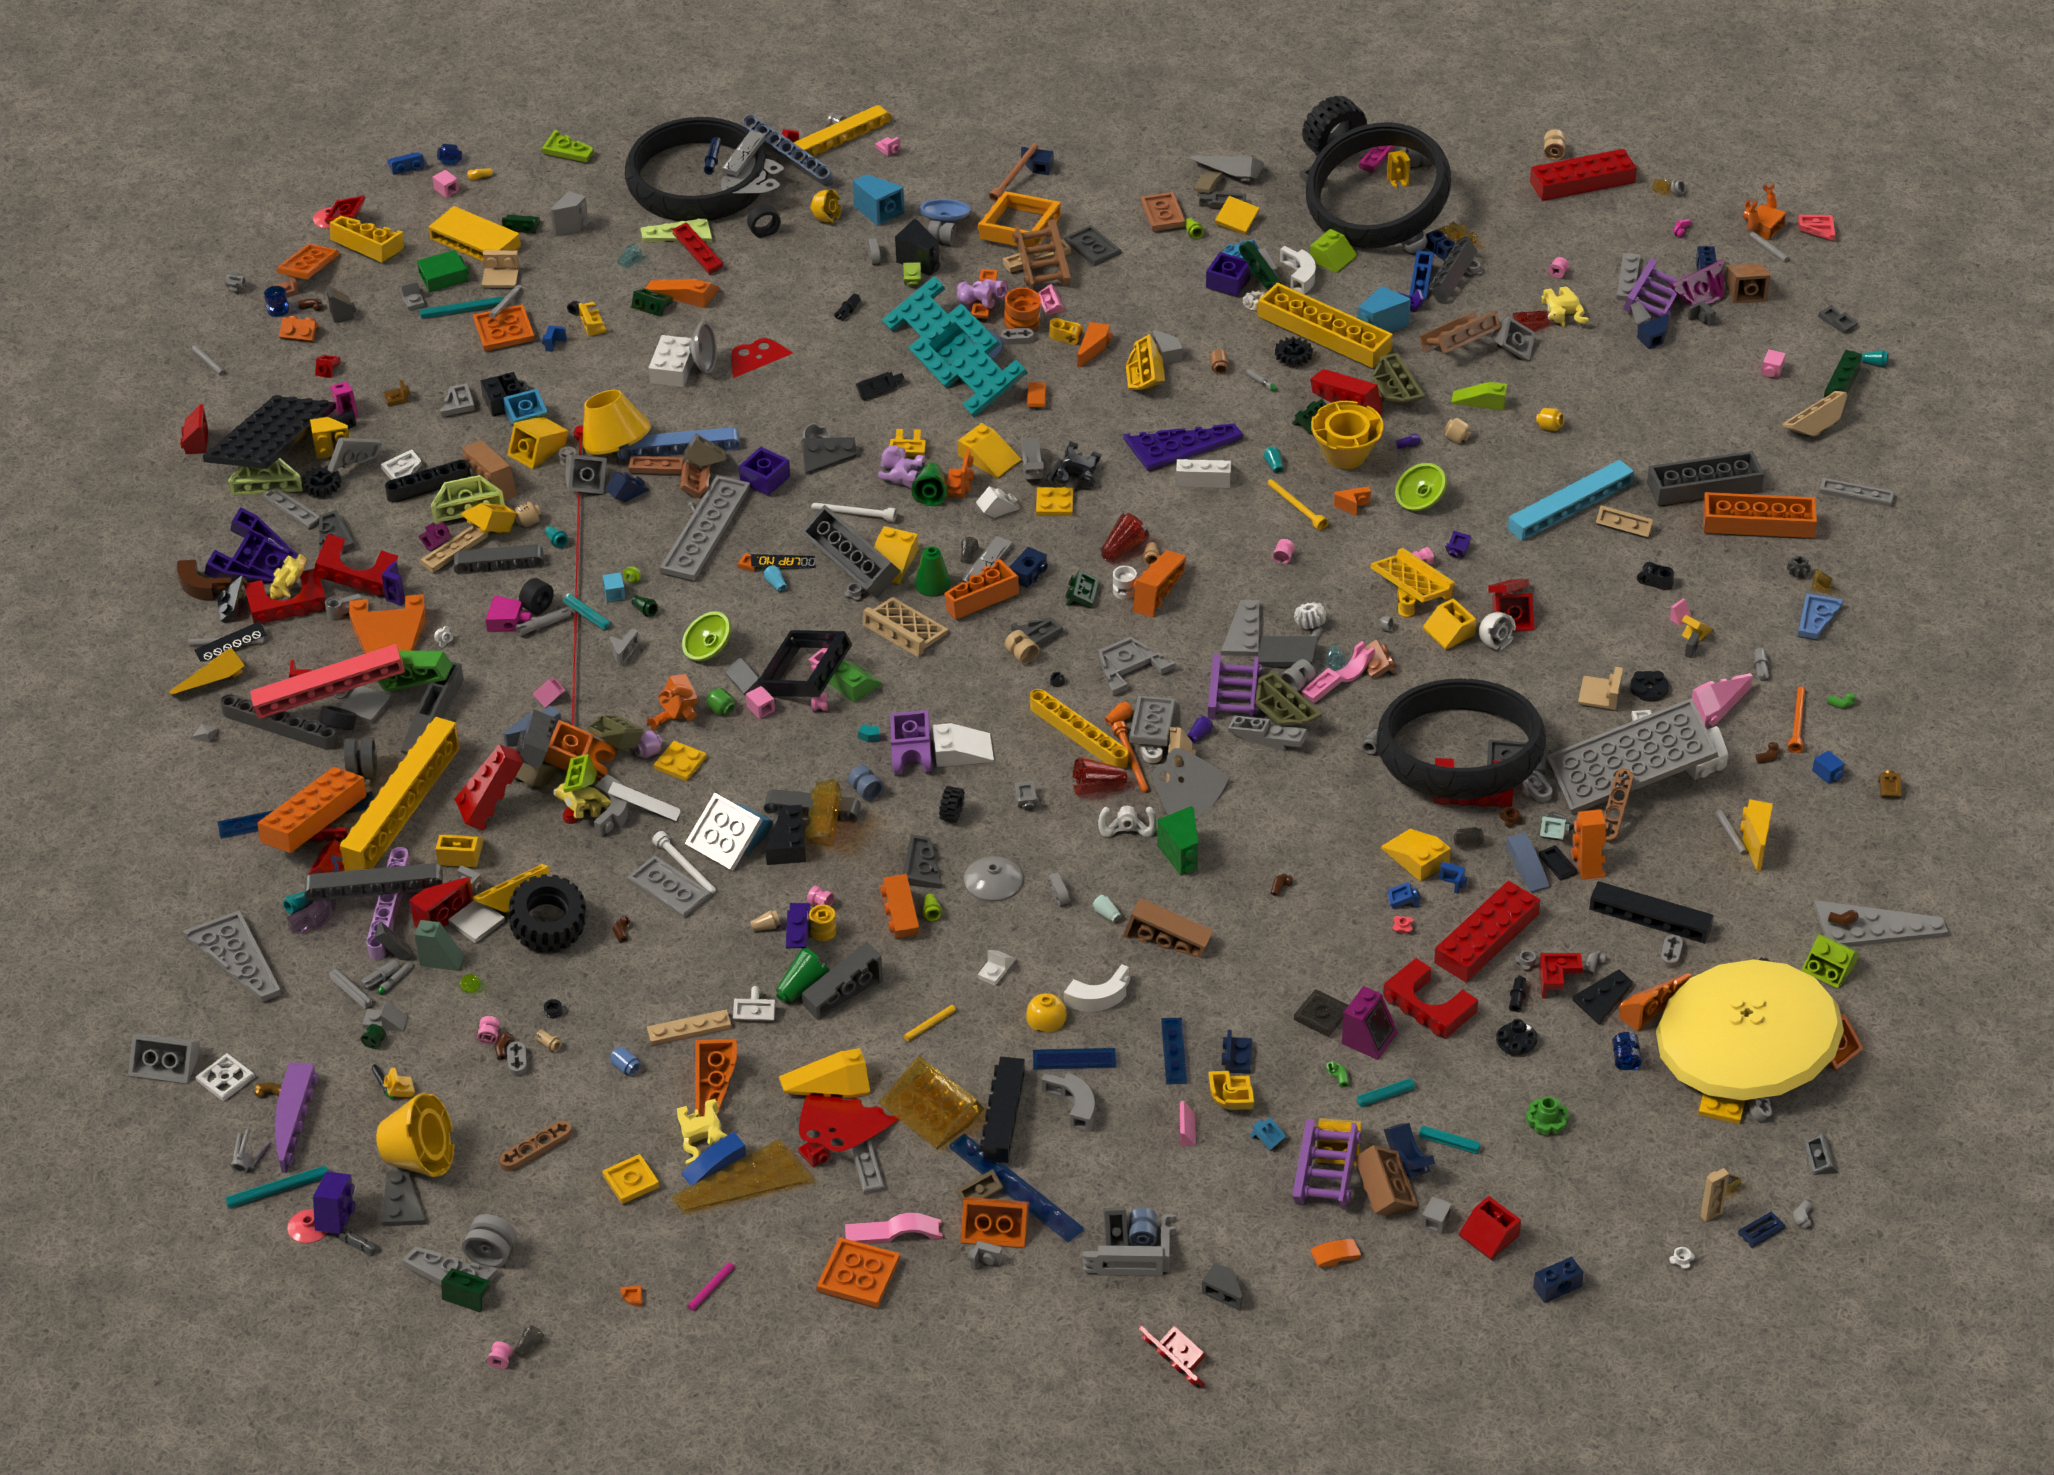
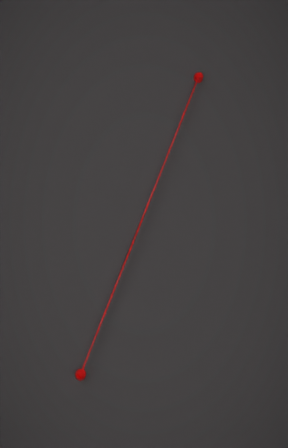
(568, 814)

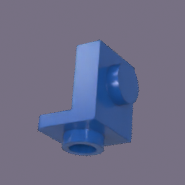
(553, 334)
(1453, 874)

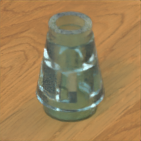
(629, 255)
(1335, 658)

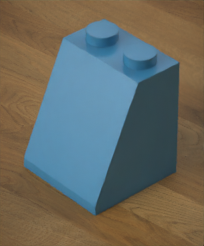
(878, 198)
(1386, 310)

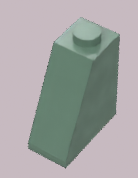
(436, 947)

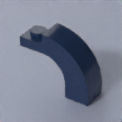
(1402, 1140)

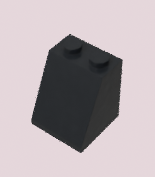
(917, 245)

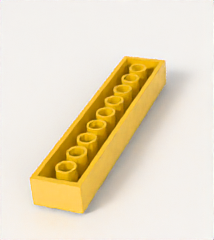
(400, 796)

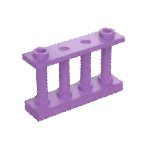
(1645, 281)
(1218, 680)
(1309, 1152)

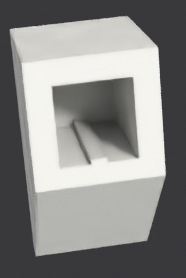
(997, 503)

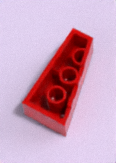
(1340, 387)

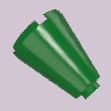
(930, 486)
(932, 573)
(800, 976)

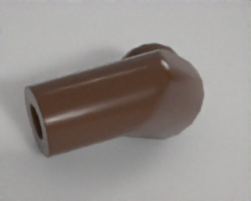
(315, 303)
(1770, 755)
(504, 1039)

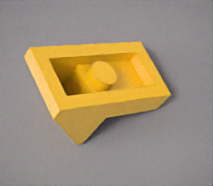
(1695, 626)

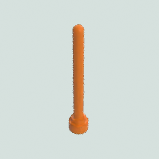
(1121, 730)
(1796, 744)

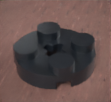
(1654, 678)

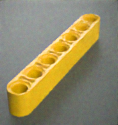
(844, 130)
(1078, 729)

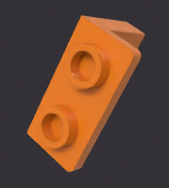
(298, 329)

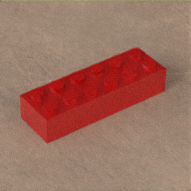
(1583, 174)
(1487, 931)

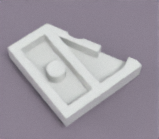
(402, 465)

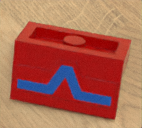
(328, 860)

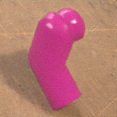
(1678, 230)

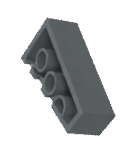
(534, 742)
(844, 982)

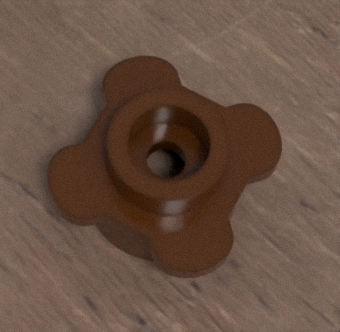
(1511, 816)

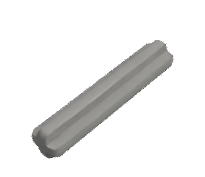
(350, 988)

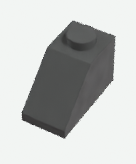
(340, 305)
(1115, 1226)
(1222, 1286)

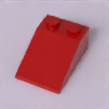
(441, 901)

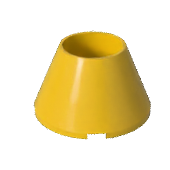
(612, 422)
(1346, 432)
(417, 1136)

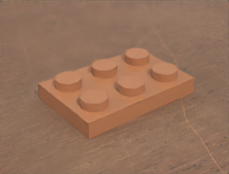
(1162, 211)

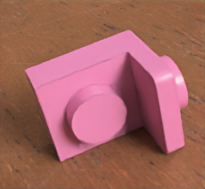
(888, 146)

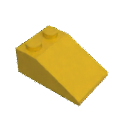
(989, 450)
(898, 548)
(1756, 829)
(1418, 852)

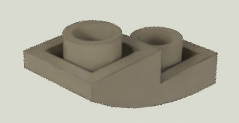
(1208, 182)

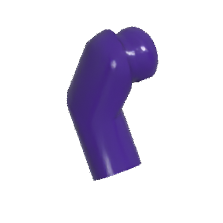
(1413, 440)

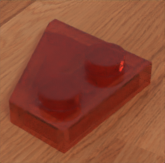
(1532, 320)

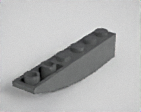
(433, 704)

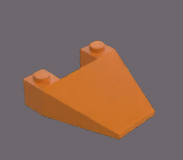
(388, 627)

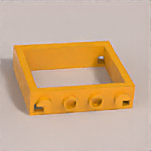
(989, 231)

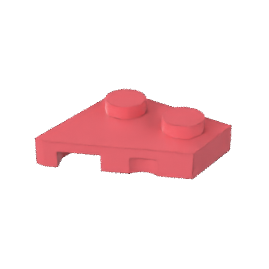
(1817, 225)

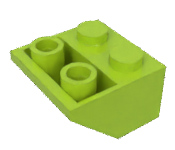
(1830, 961)

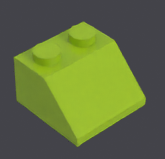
(1332, 251)

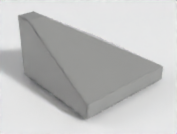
(205, 733)

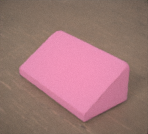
(1050, 300)
(1187, 1125)

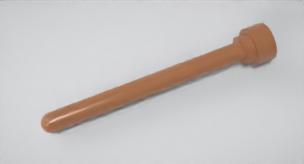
(997, 192)

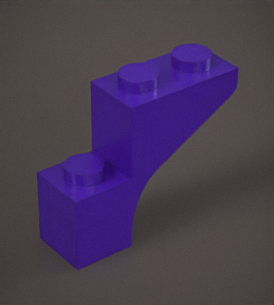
(797, 925)

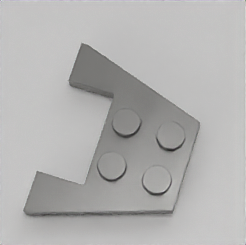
(1127, 656)

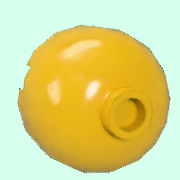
(826, 203)
(1046, 1013)

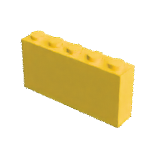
(472, 233)

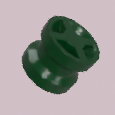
(373, 1036)

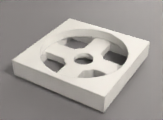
(236, 1085)

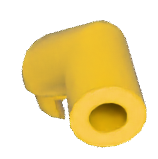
(479, 173)

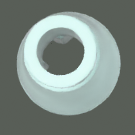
(1106, 908)

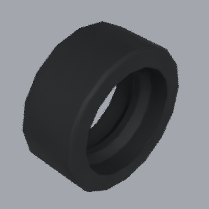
(756, 214)
(337, 717)

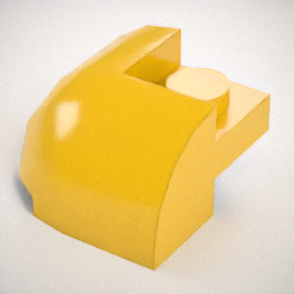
(1231, 1091)

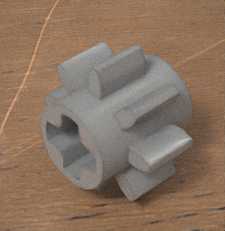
(235, 281)

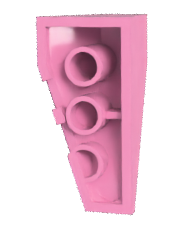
(1716, 699)

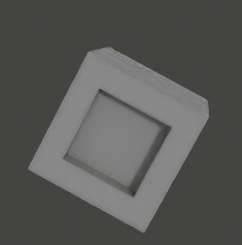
(1436, 1215)

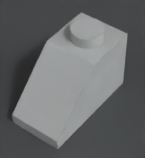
(1168, 346)

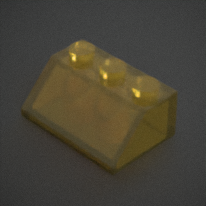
(824, 813)

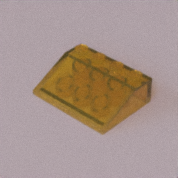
(931, 1103)

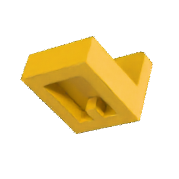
(398, 1085)

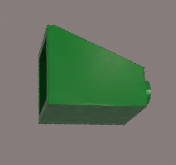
(1179, 840)

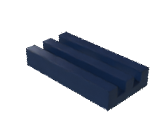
(1771, 1232)

